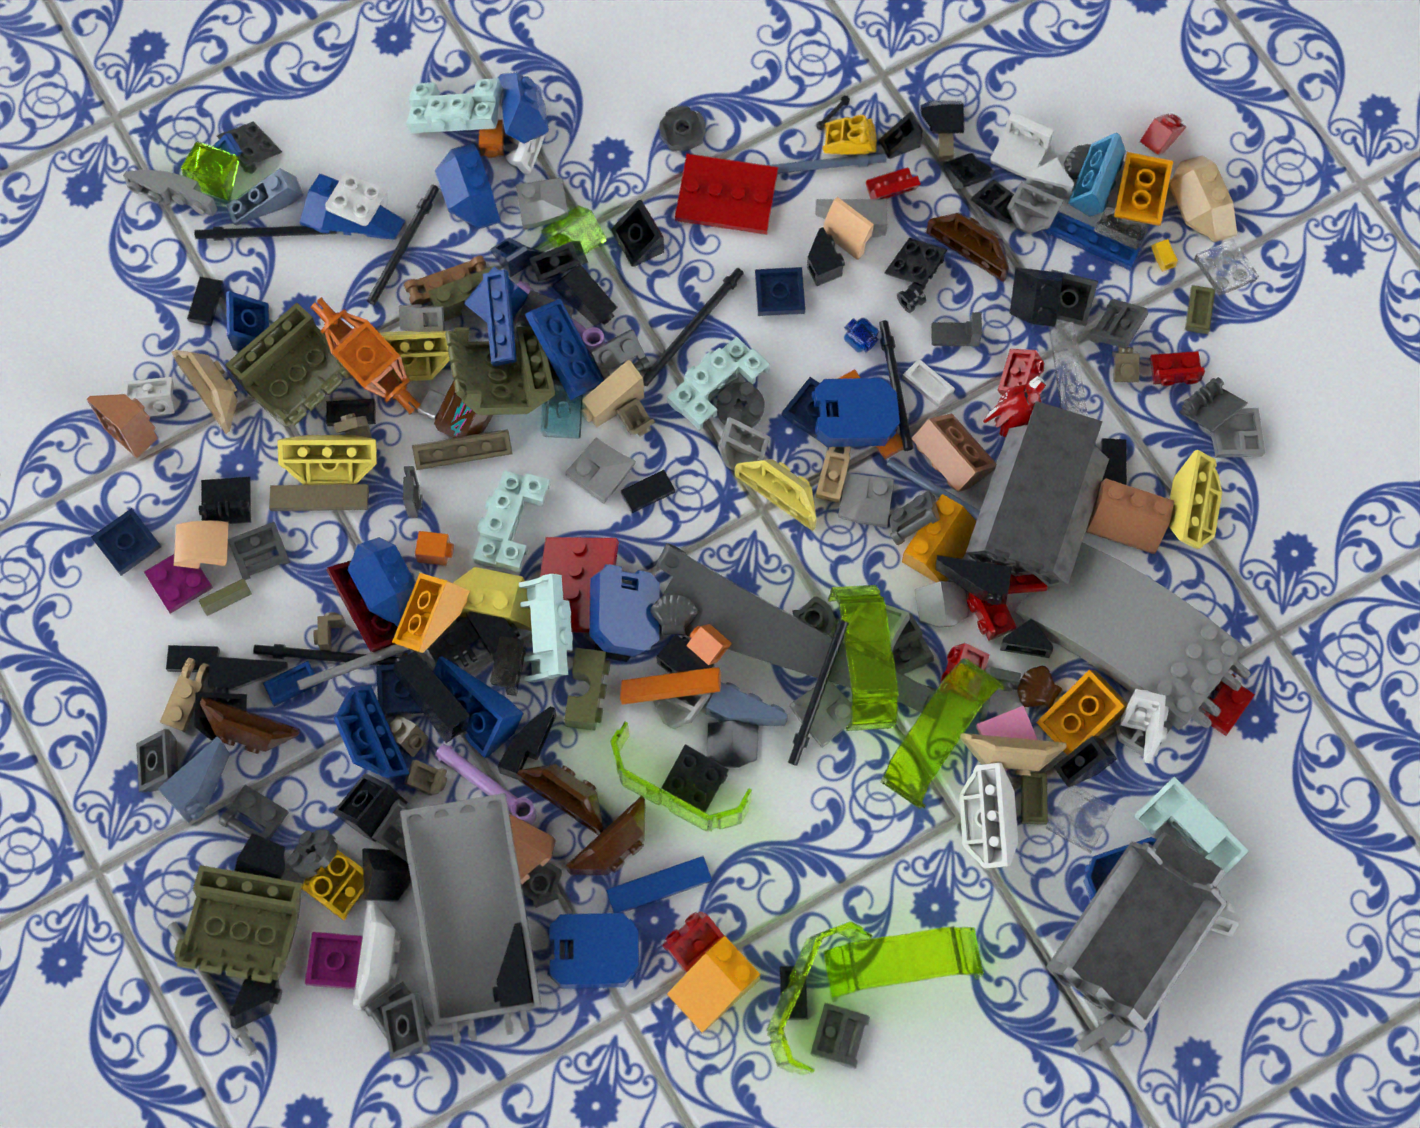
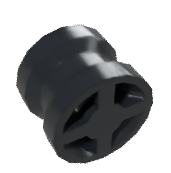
(911, 297)

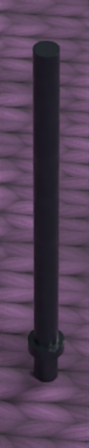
(729, 283)

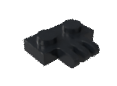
(455, 643)

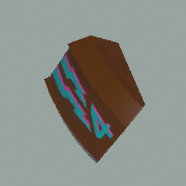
(458, 419)

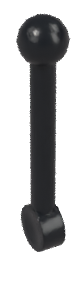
(845, 100)

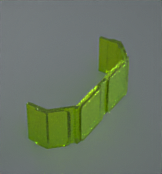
(868, 657)
(938, 730)
(675, 805)
(902, 959)
(779, 1043)

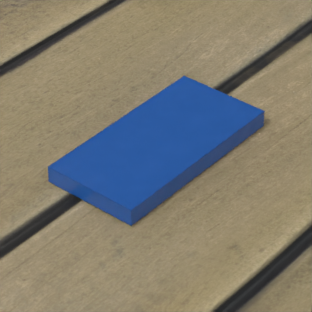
(564, 348)

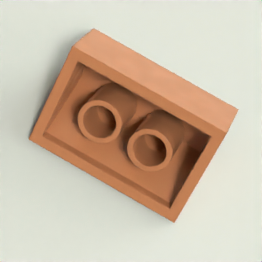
(124, 421)
(953, 452)
(1130, 516)

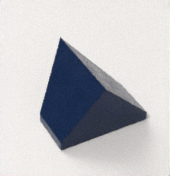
(514, 255)

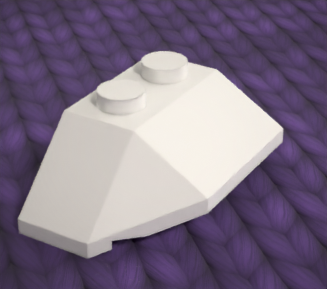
(989, 816)
(377, 957)

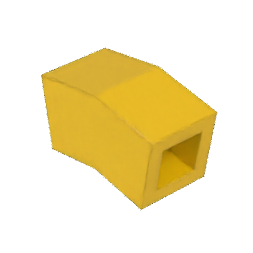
(1164, 255)

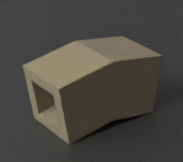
(945, 147)

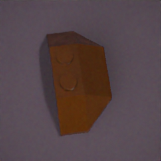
(971, 241)
(246, 727)
(566, 793)
(613, 845)

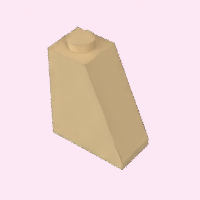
(612, 394)

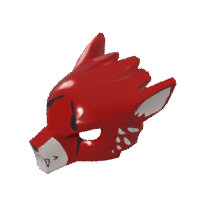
(1014, 408)

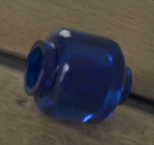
(861, 334)

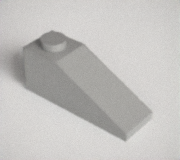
(872, 209)

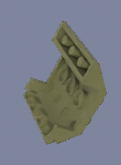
(288, 367)
(501, 388)
(240, 924)

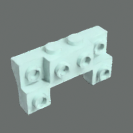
(454, 111)
(711, 377)
(502, 519)
(550, 627)
(1194, 823)

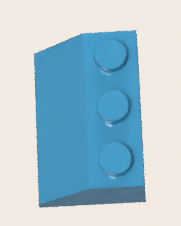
(1098, 175)

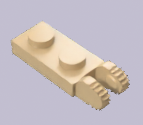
(833, 475)
(182, 700)

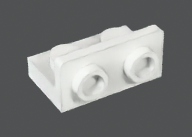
(153, 394)

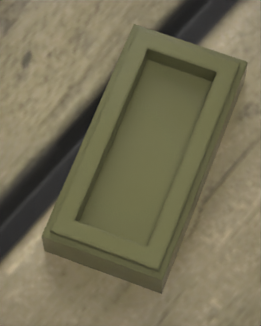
(1199, 309)
(225, 597)
(1034, 799)

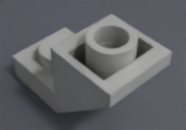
(421, 318)

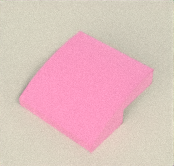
(1009, 724)

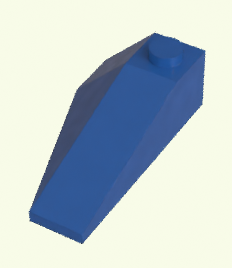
(314, 215)
(491, 714)

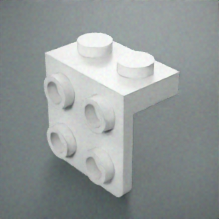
(1022, 145)
(356, 199)
(1147, 713)

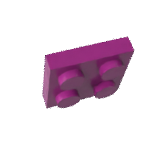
(177, 584)
(333, 960)

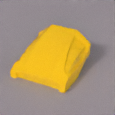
(850, 136)
(337, 885)

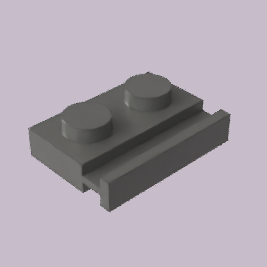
(411, 492)

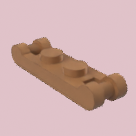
(441, 278)

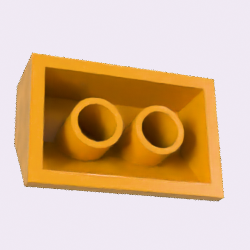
(943, 538)

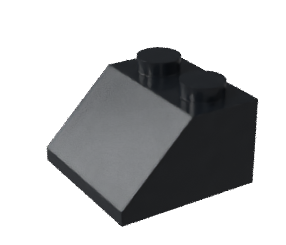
(1036, 296)
(367, 805)

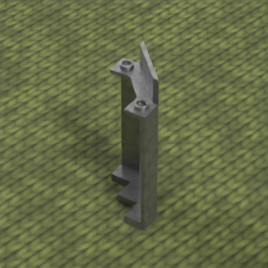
(1041, 496)
(1141, 929)

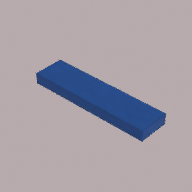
(1086, 238)
(499, 317)
(659, 885)

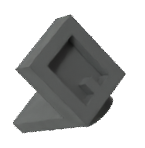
(958, 333)
(1010, 681)

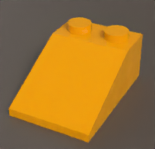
(1143, 188)
(429, 612)
(1083, 711)
(714, 984)

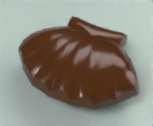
(1037, 688)

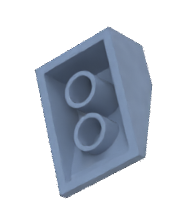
(196, 781)

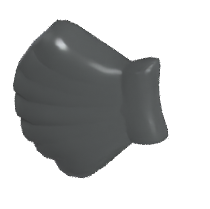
(1075, 160)
(674, 614)
(817, 614)
(542, 884)

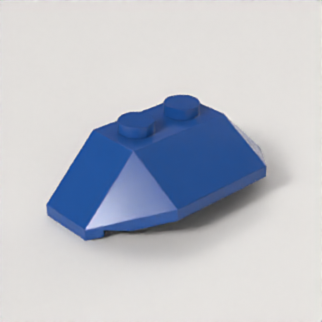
(522, 108)
(467, 187)
(382, 578)
(368, 734)

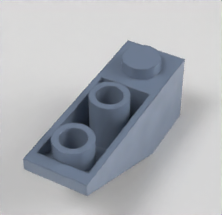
(267, 196)
(735, 705)

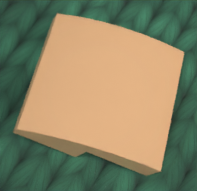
(848, 228)
(201, 543)

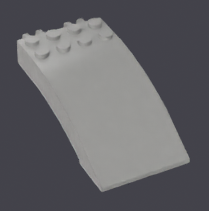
(1138, 634)
(467, 907)

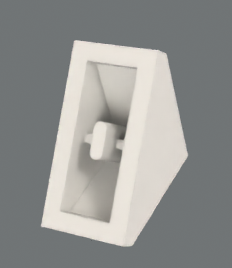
(1051, 179)

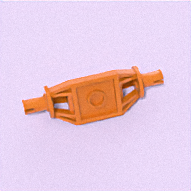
(366, 355)

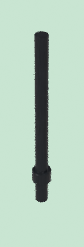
(423, 208)
(220, 233)
(887, 345)
(280, 651)
(801, 739)

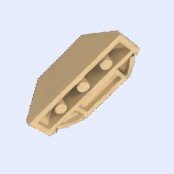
(1204, 198)
(210, 385)
(1013, 753)

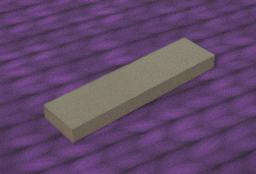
(462, 449)
(318, 497)

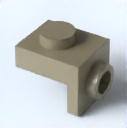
(1126, 365)
(635, 418)
(353, 426)
(322, 636)
(408, 735)
(426, 778)

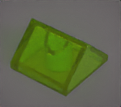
(212, 169)
(577, 226)

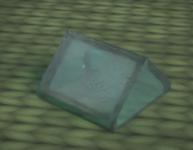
(561, 415)

